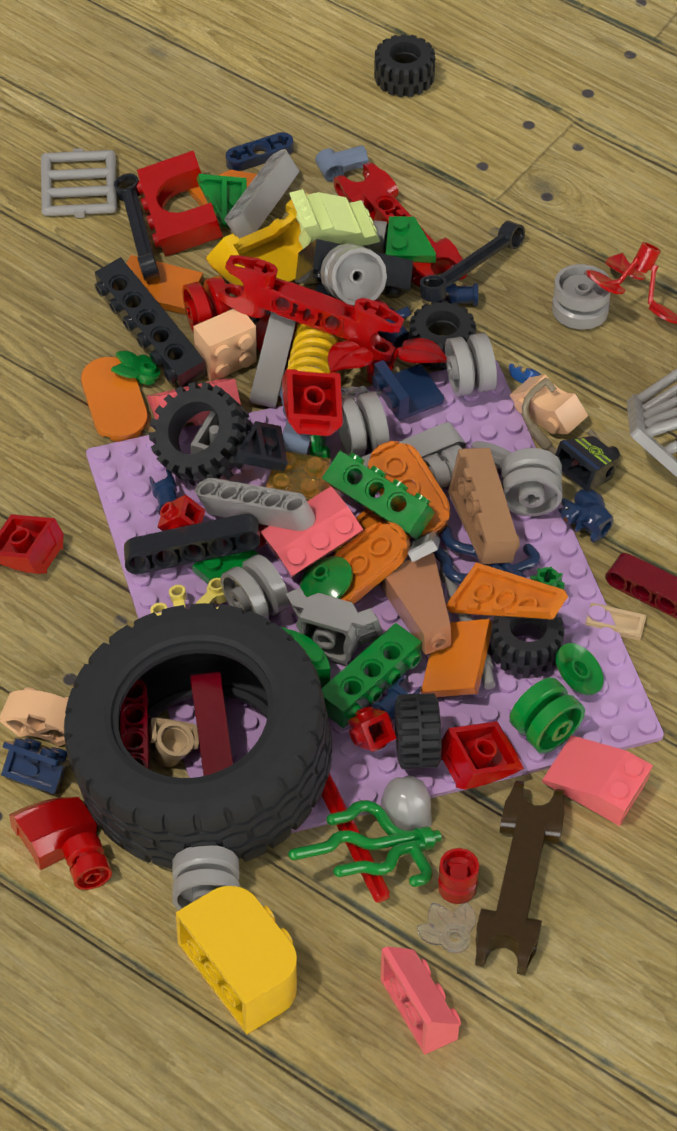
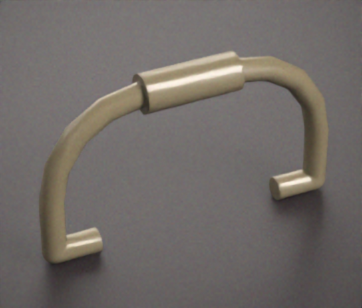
(533, 429)

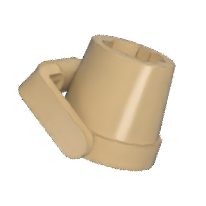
(172, 740)

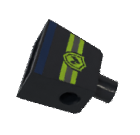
(588, 461)

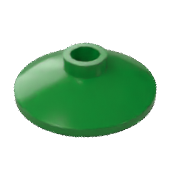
(327, 576)
(579, 669)

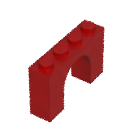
(181, 229)

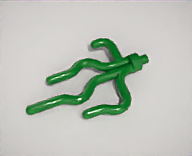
(400, 840)

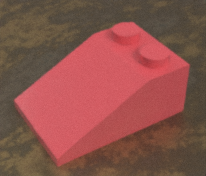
(599, 777)

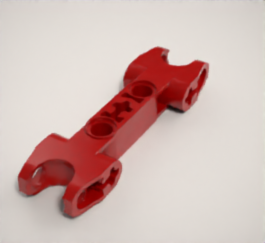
(379, 196)
(265, 292)

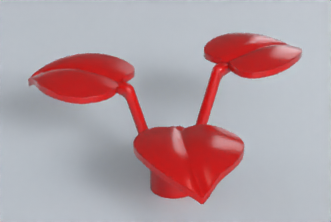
(643, 261)
(350, 355)

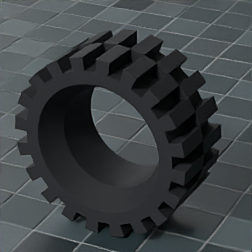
(219, 455)

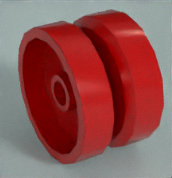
(202, 301)

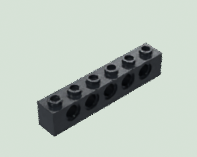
(150, 324)

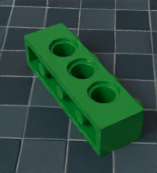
(341, 477)
(376, 662)

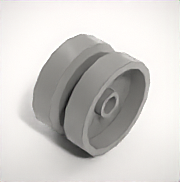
(338, 272)
(578, 299)
(470, 364)
(363, 424)
(532, 481)
(255, 587)
(201, 871)

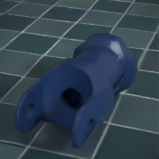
(462, 294)
(164, 490)
(388, 702)

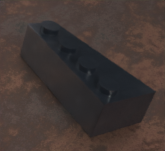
(312, 256)

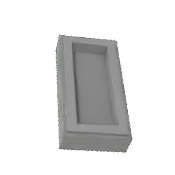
(424, 546)

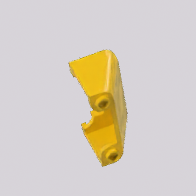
(274, 244)

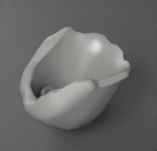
(407, 803)

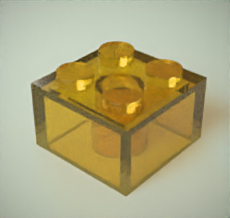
(301, 475)

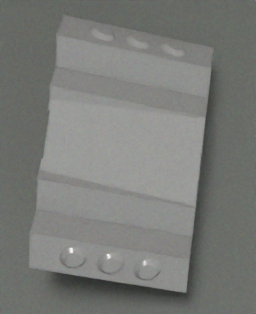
(334, 624)

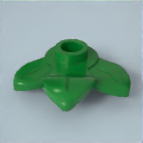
(136, 367)
(319, 447)

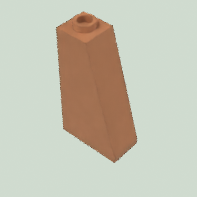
(419, 601)

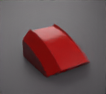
(312, 401)
(30, 543)
(479, 754)
(49, 825)

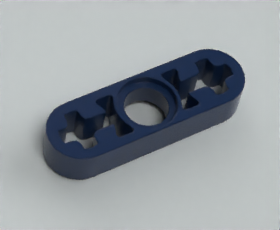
(238, 158)

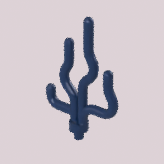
(467, 549)

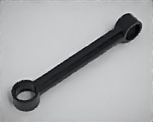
(138, 227)
(434, 286)

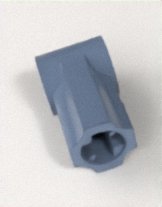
(337, 163)

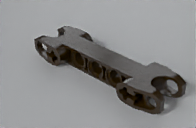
(510, 924)

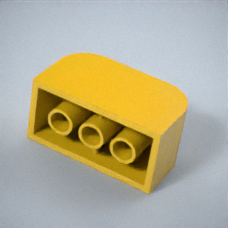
(240, 954)

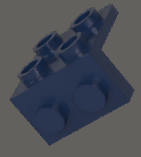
(406, 391)

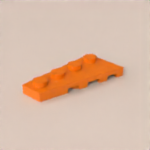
(505, 594)

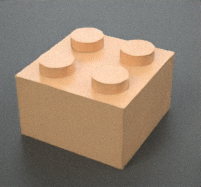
(226, 343)

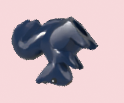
(588, 514)

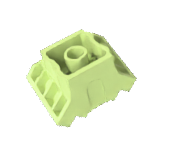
(333, 219)

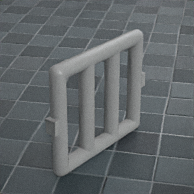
(82, 209)

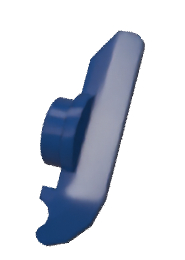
(520, 375)

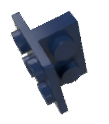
(35, 764)

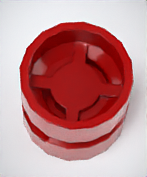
(86, 861)
(458, 876)

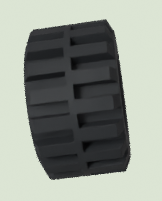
(404, 65)
(443, 320)
(524, 656)
(418, 731)

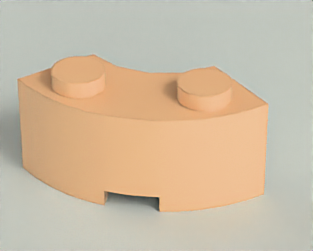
(553, 411)
(35, 714)

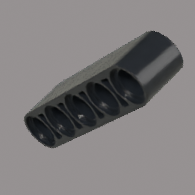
(191, 544)

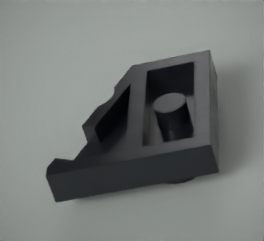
(263, 447)

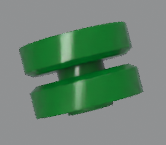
(547, 715)

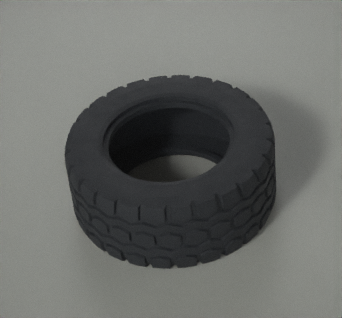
(237, 807)

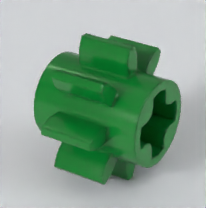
(549, 576)

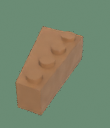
(483, 506)

